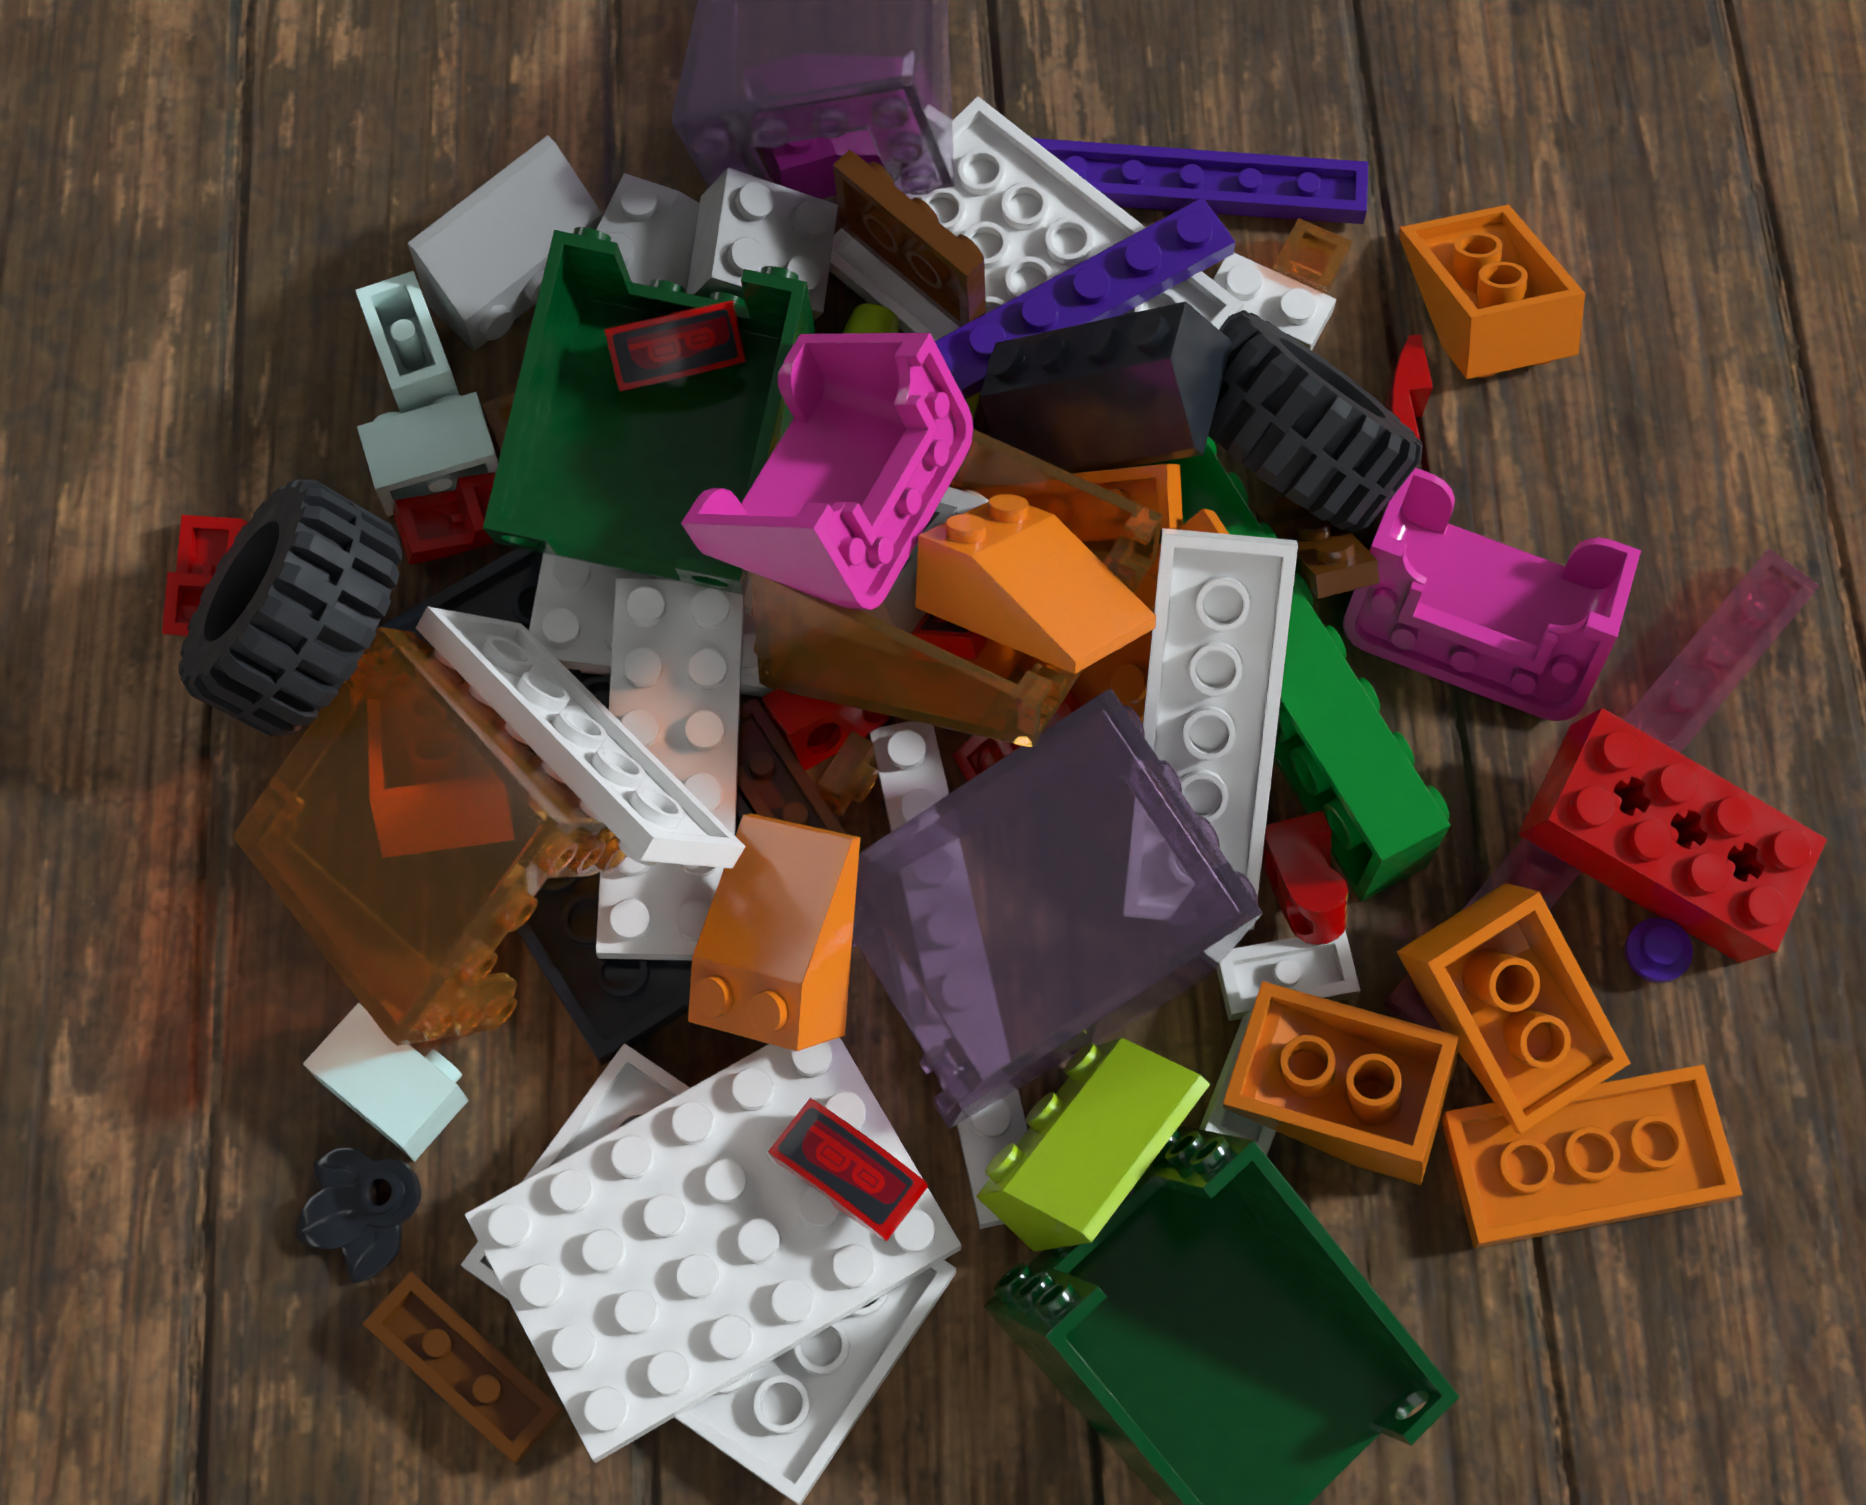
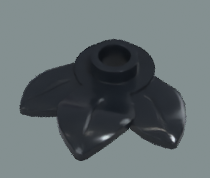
(349, 1209)

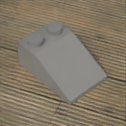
(652, 230)

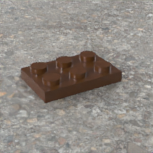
(910, 239)

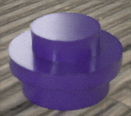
(1658, 950)

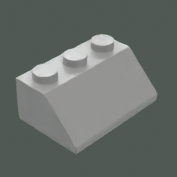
(491, 250)

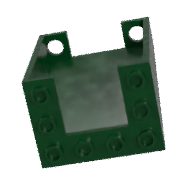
(618, 470)
(1221, 1334)

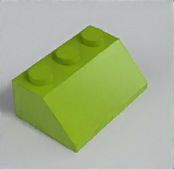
(1089, 1143)

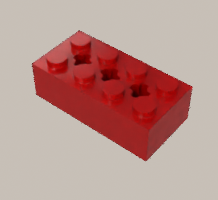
(1673, 836)

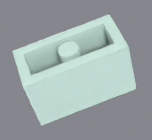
(407, 342)
(427, 448)
(388, 1084)

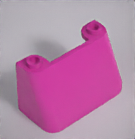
(853, 473)
(1488, 610)

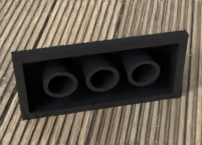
(1109, 389)

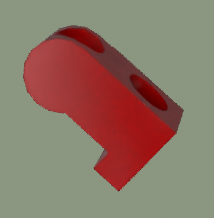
(817, 727)
(1300, 876)

